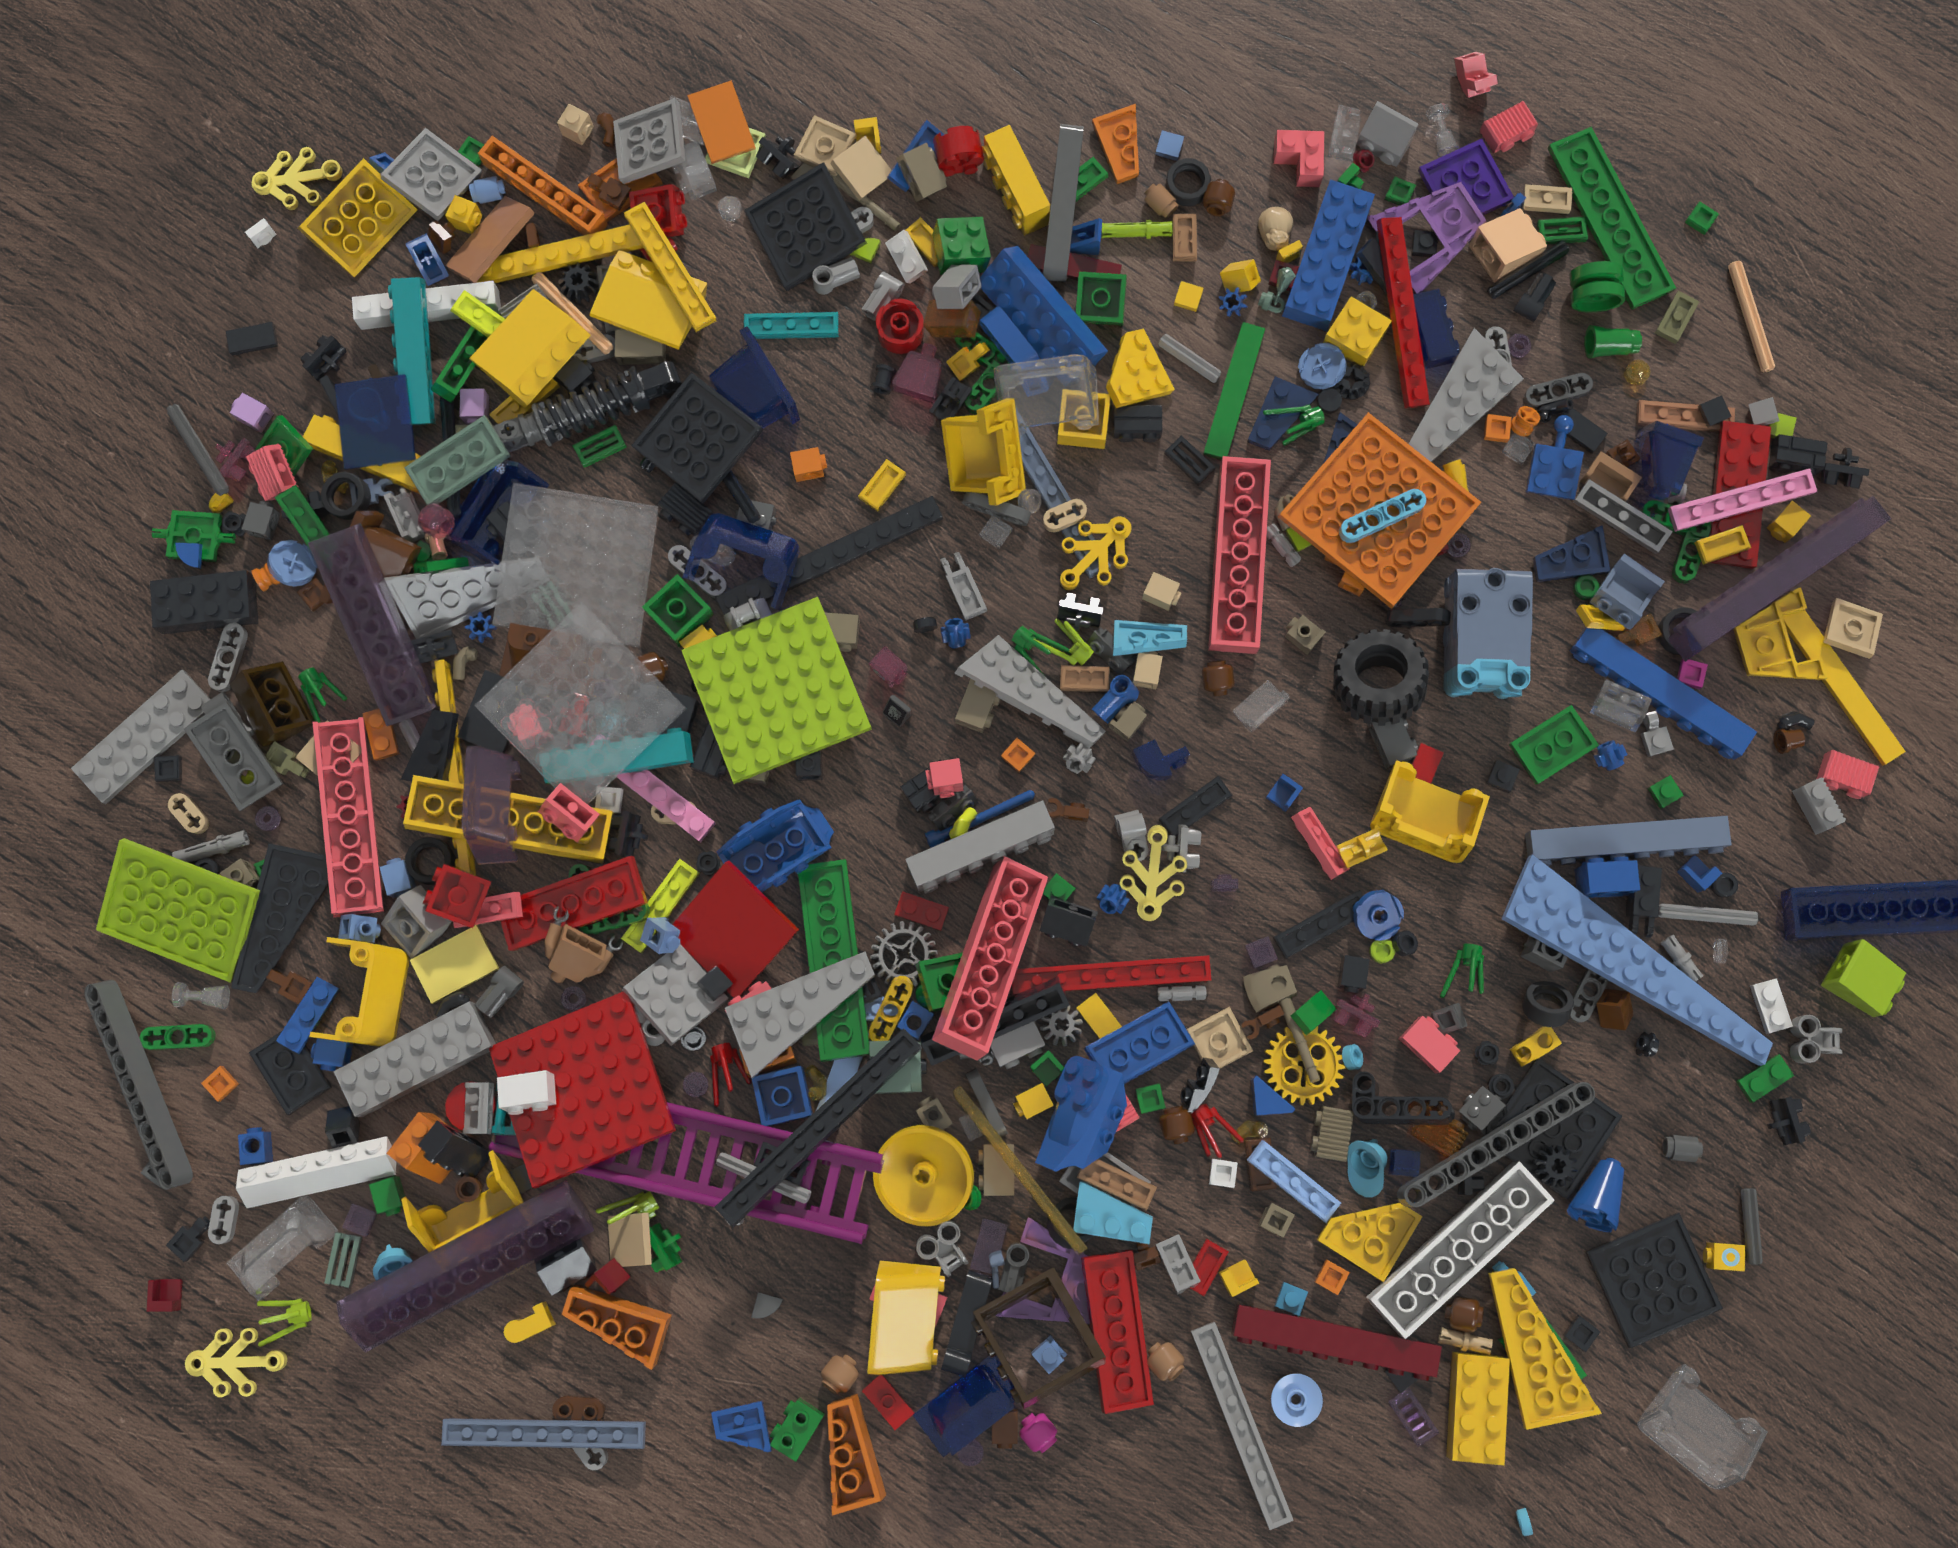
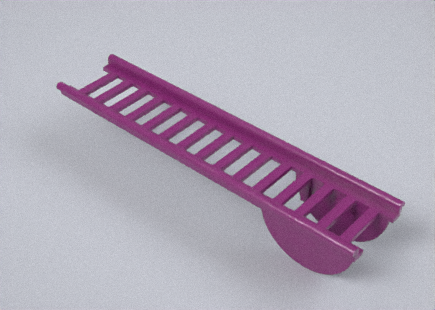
(814, 1220)

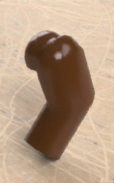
(606, 121)

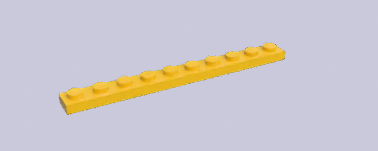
(445, 699)

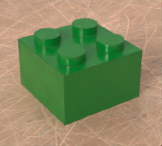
(961, 243)
(1101, 298)
(677, 609)

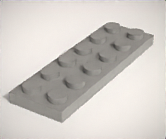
(141, 737)

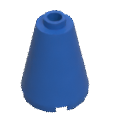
(1600, 1197)

